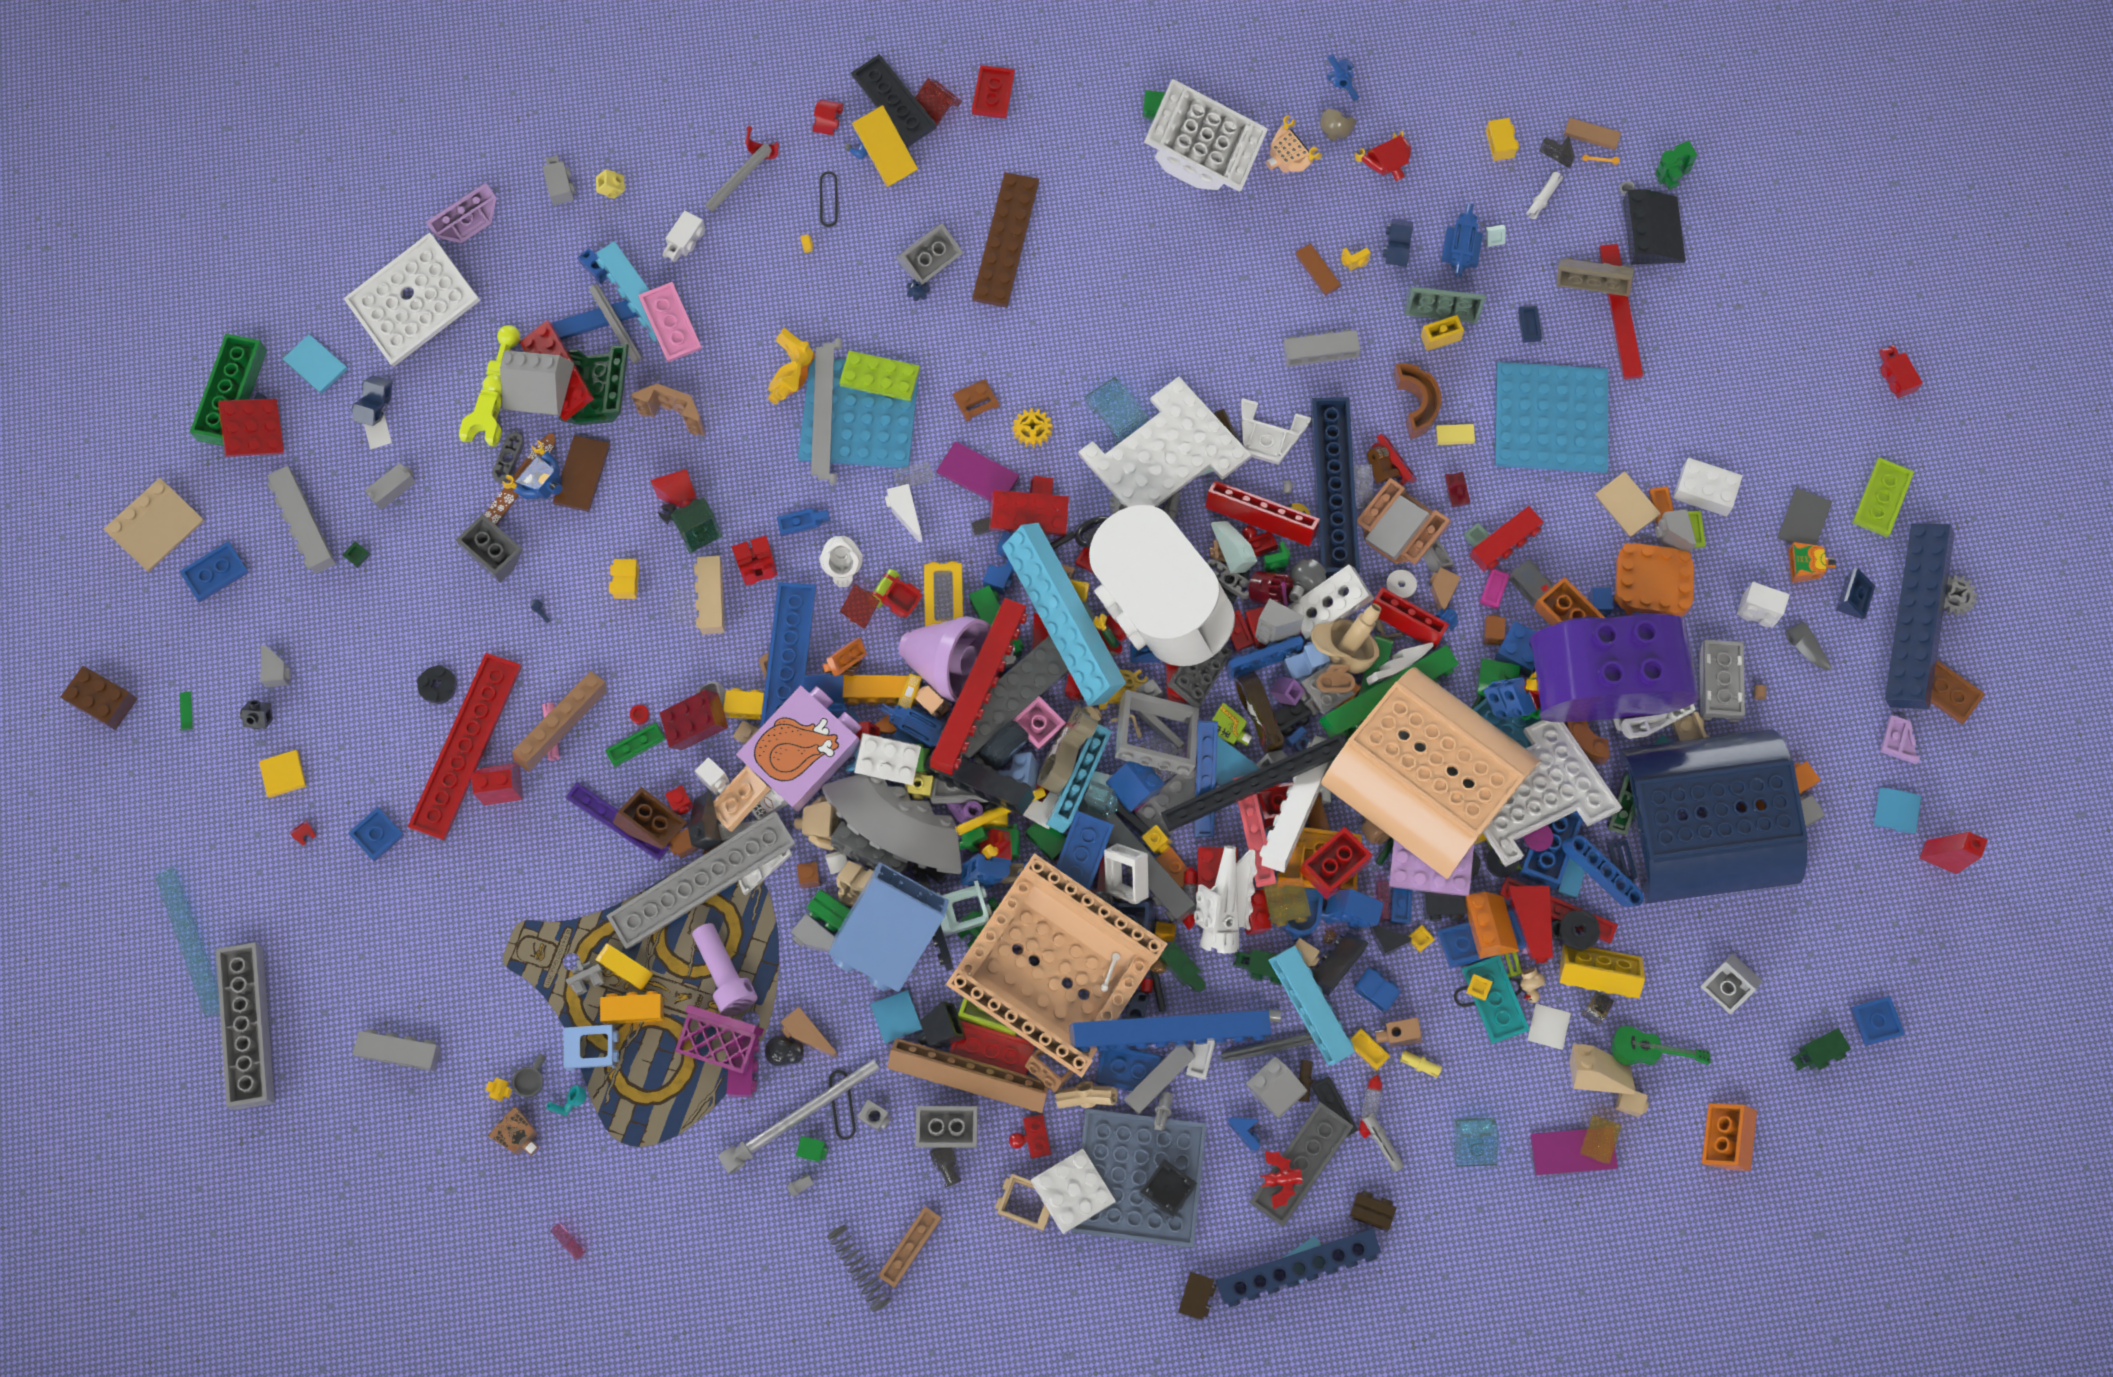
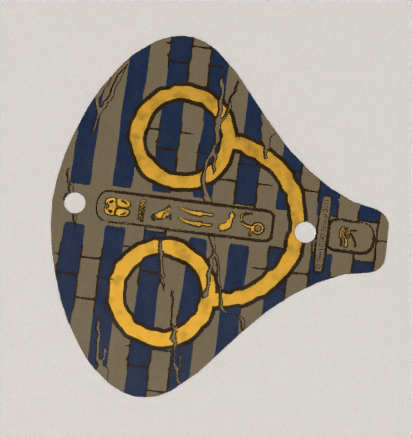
(654, 1088)

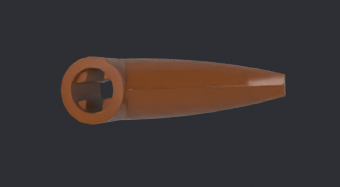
(1317, 817)

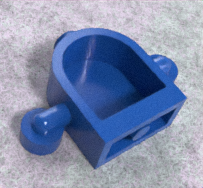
(1307, 928)

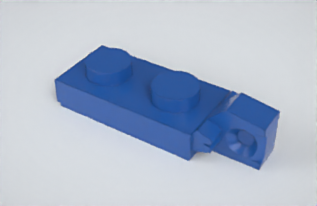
(801, 521)

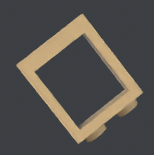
(1002, 1203)

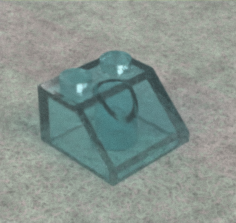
(1475, 1142)

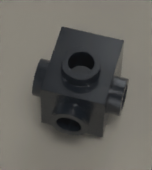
(256, 714)

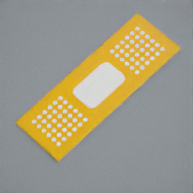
(909, 691)

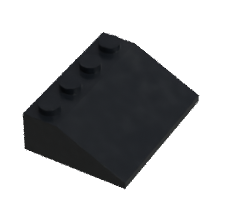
(1653, 227)

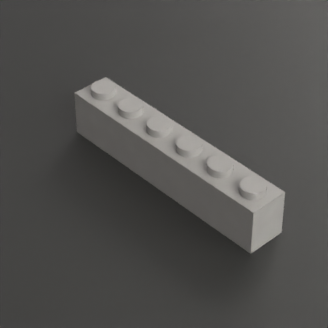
(301, 520)

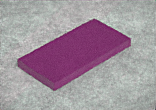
(976, 472)
(1561, 1154)

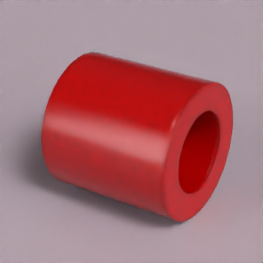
(1146, 986)

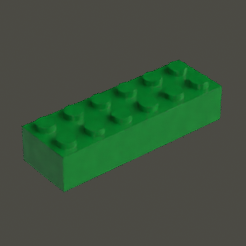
(230, 379)

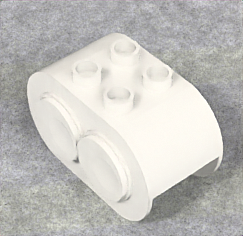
(1160, 587)

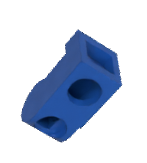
(588, 261)

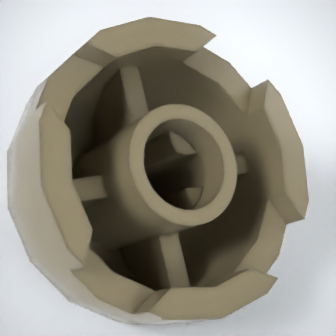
(1336, 124)

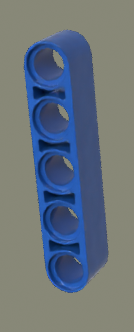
(1611, 872)

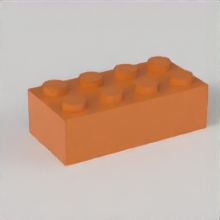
(1564, 603)

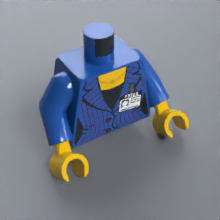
(539, 478)

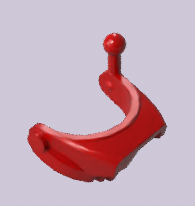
(753, 146)

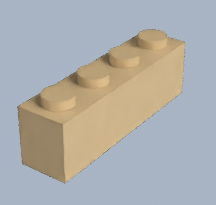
(710, 595)

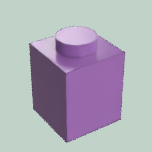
(1287, 690)

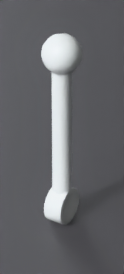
(1115, 957)

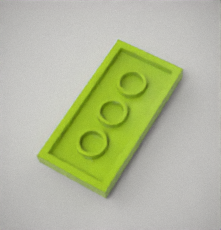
(879, 375)
(1883, 497)

